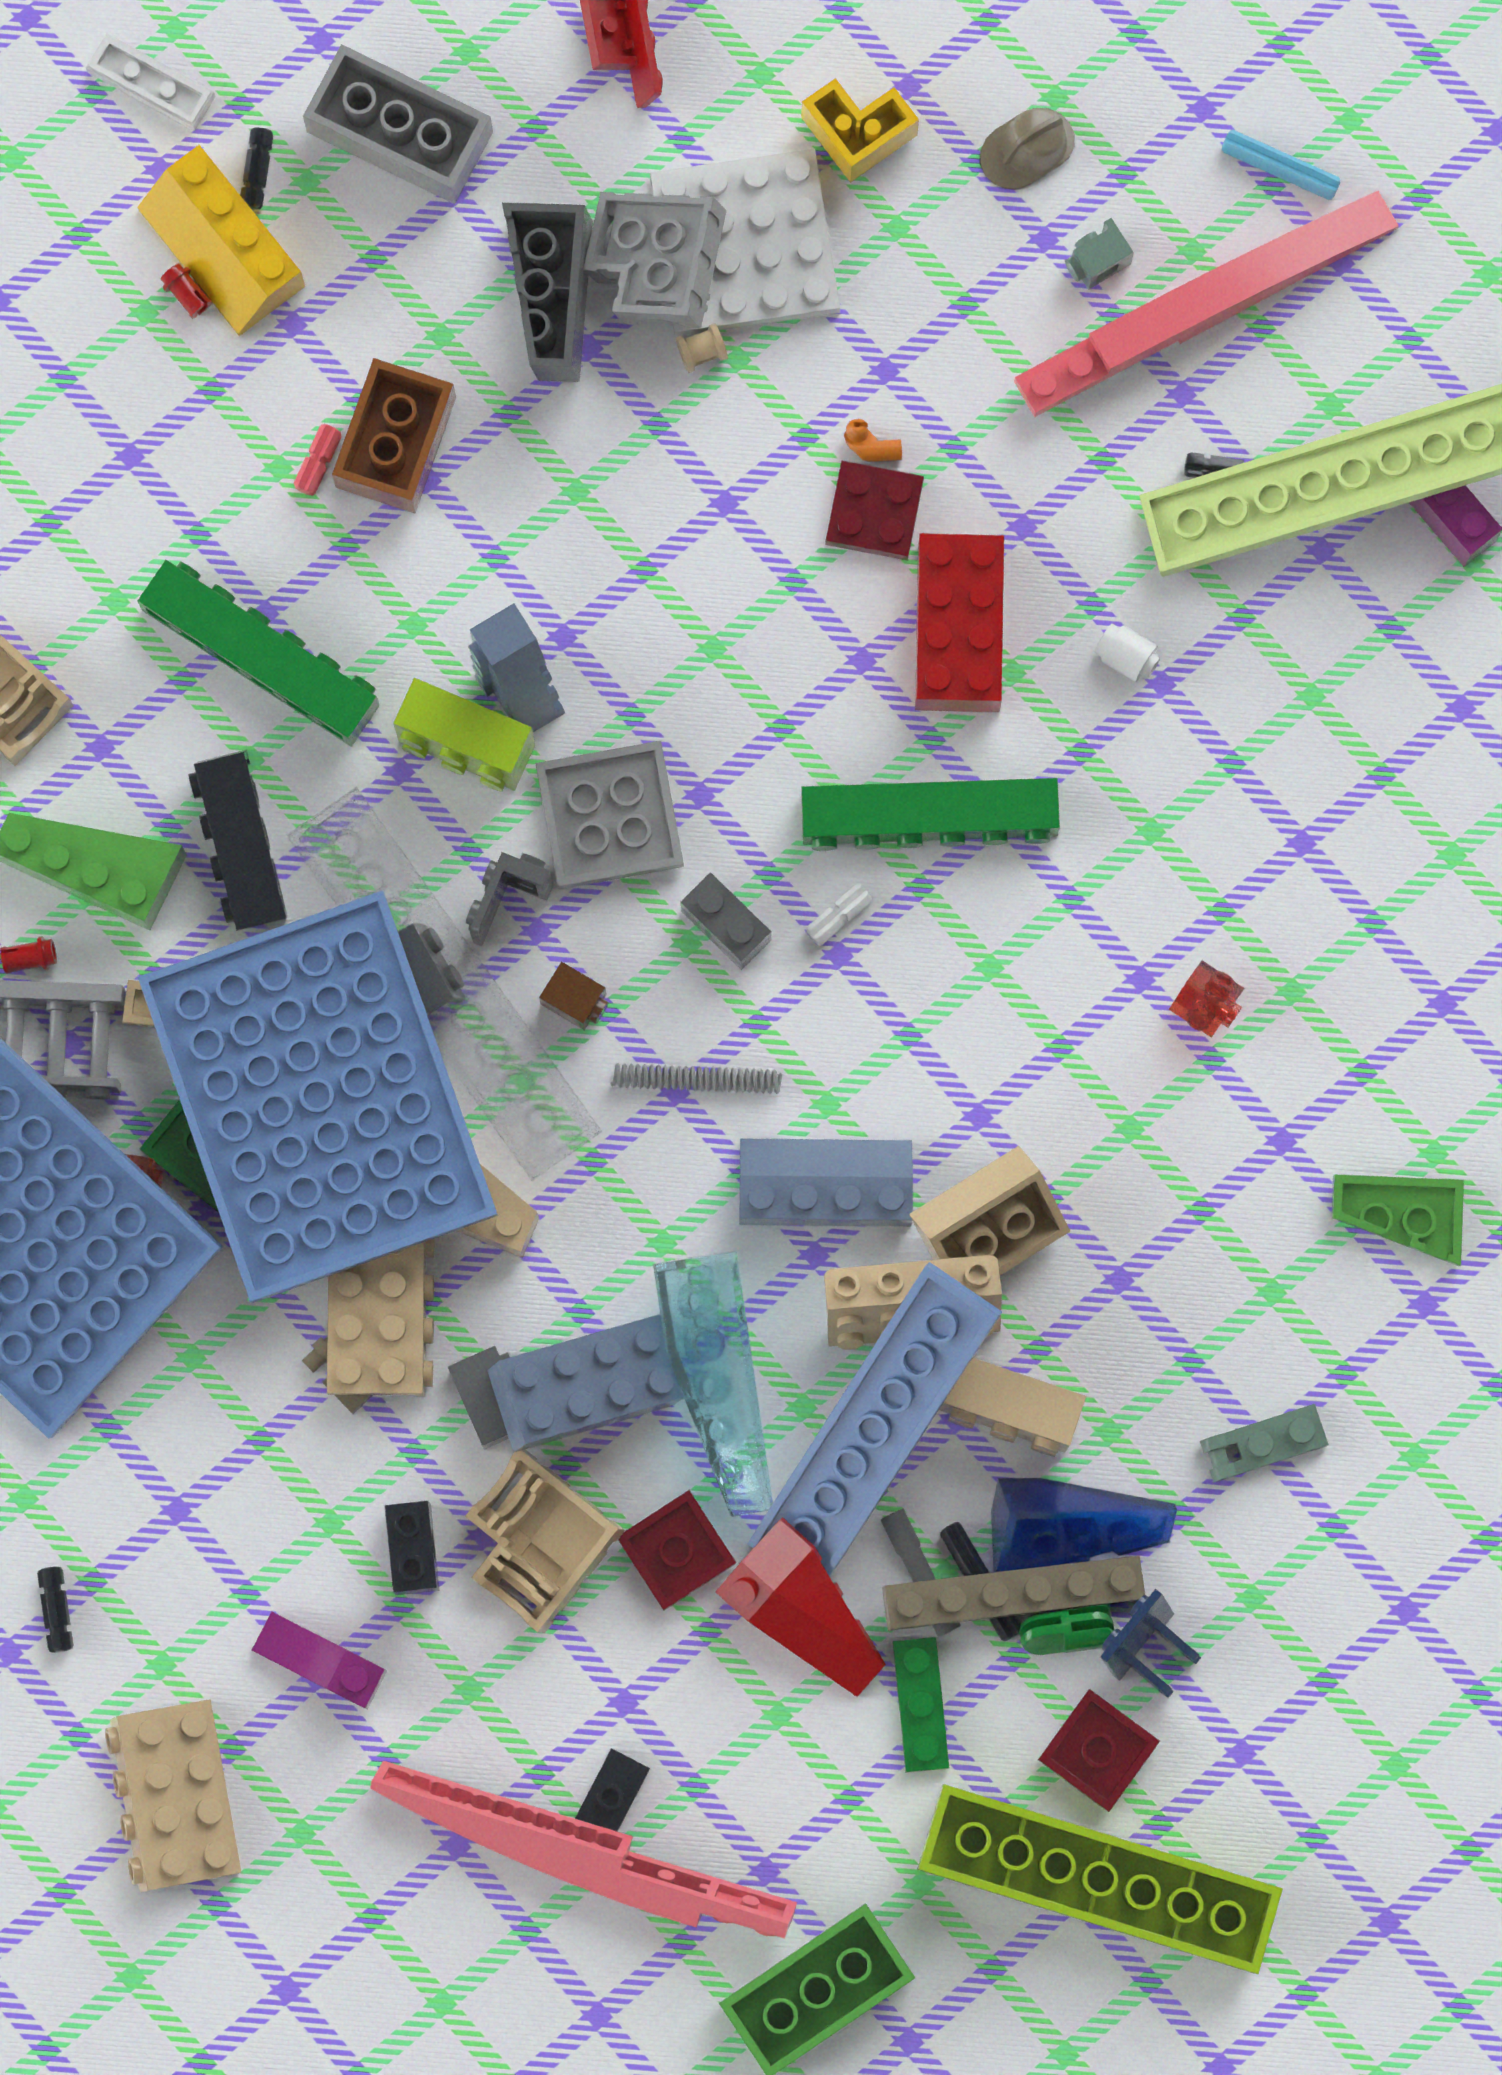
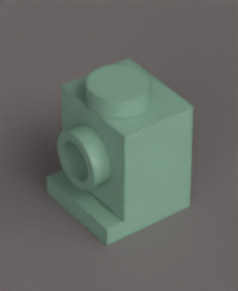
(1099, 255)

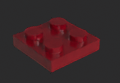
(874, 510)
(676, 1550)
(1098, 1750)

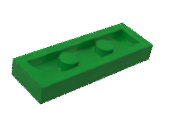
(920, 1704)

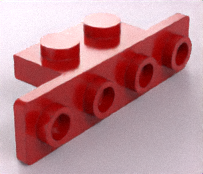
(622, 40)

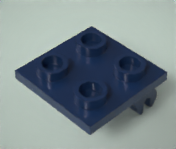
(1120, 1647)

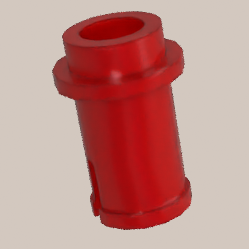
(185, 290)
(29, 956)

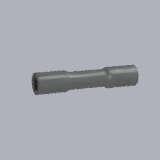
(908, 1548)

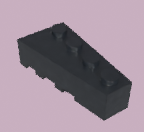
(239, 840)

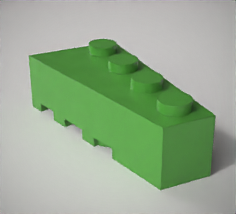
(99, 866)

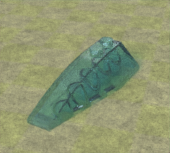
(715, 1371)

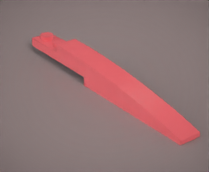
(1205, 302)
(582, 1853)

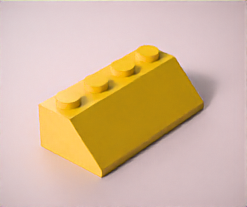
(220, 241)

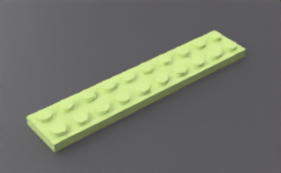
(1326, 482)

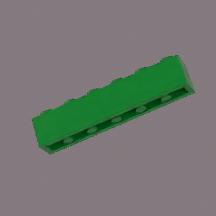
(259, 652)
(930, 813)

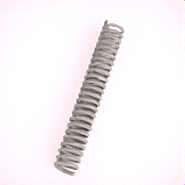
(695, 1079)

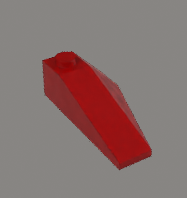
(797, 1604)

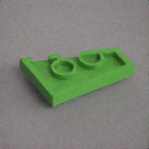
(1406, 1210)

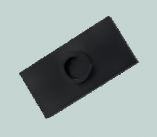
(613, 1791)

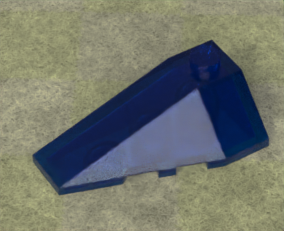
(1064, 1523)

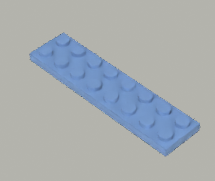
(882, 1414)

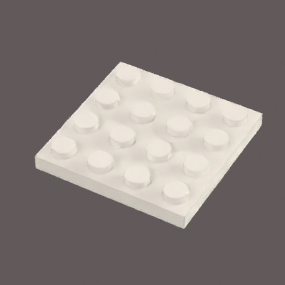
(773, 240)

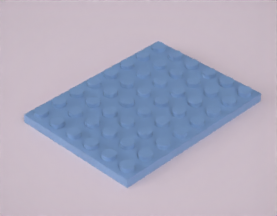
(317, 1096)
(83, 1250)

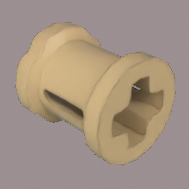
(701, 348)

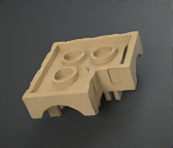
(22, 698)
(544, 1539)

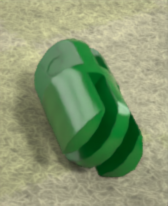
(1067, 1630)

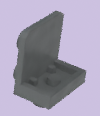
(523, 874)

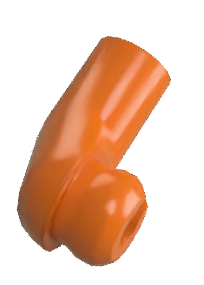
(867, 446)

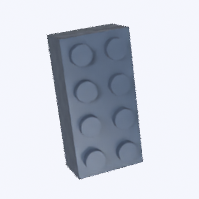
(584, 1383)

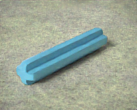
(1281, 164)

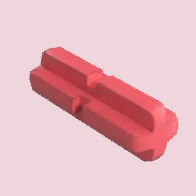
(314, 467)

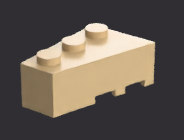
(514, 1222)

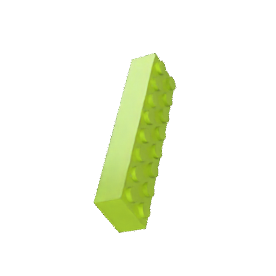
(1100, 1879)

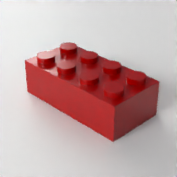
(959, 622)

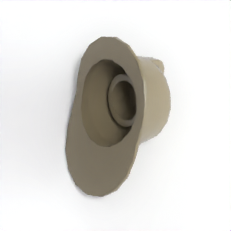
(1026, 148)

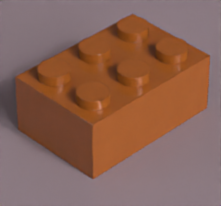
(394, 435)

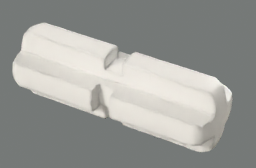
(845, 909)

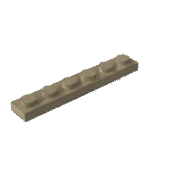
(1013, 1593)

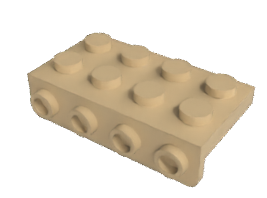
(866, 1297)
(381, 1326)
(173, 1796)

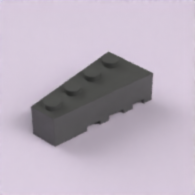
(548, 263)

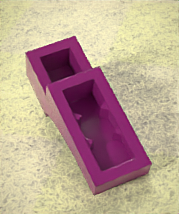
(319, 1660)

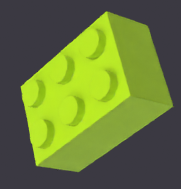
(463, 735)

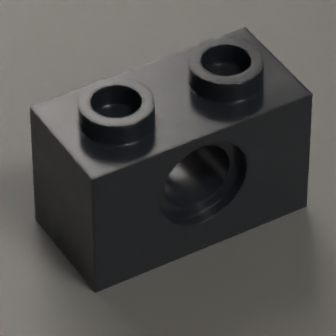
(412, 1547)

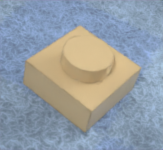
(135, 1007)

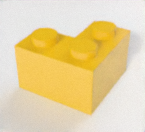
(856, 136)

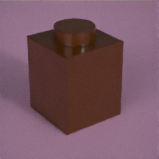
(574, 996)

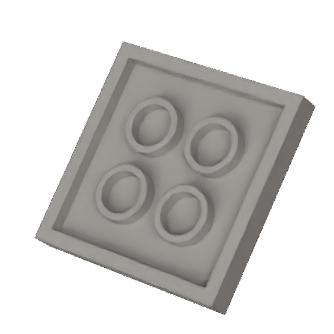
(609, 815)

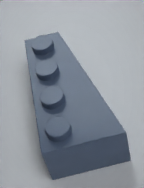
(514, 668)

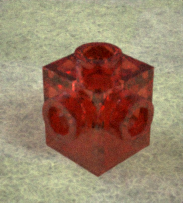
(1208, 999)

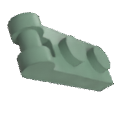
(1266, 1442)

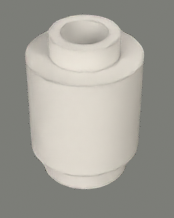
(1127, 652)

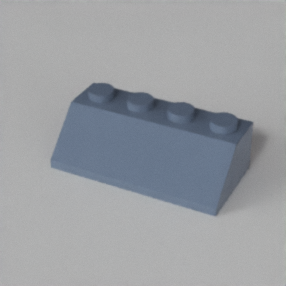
(826, 1182)

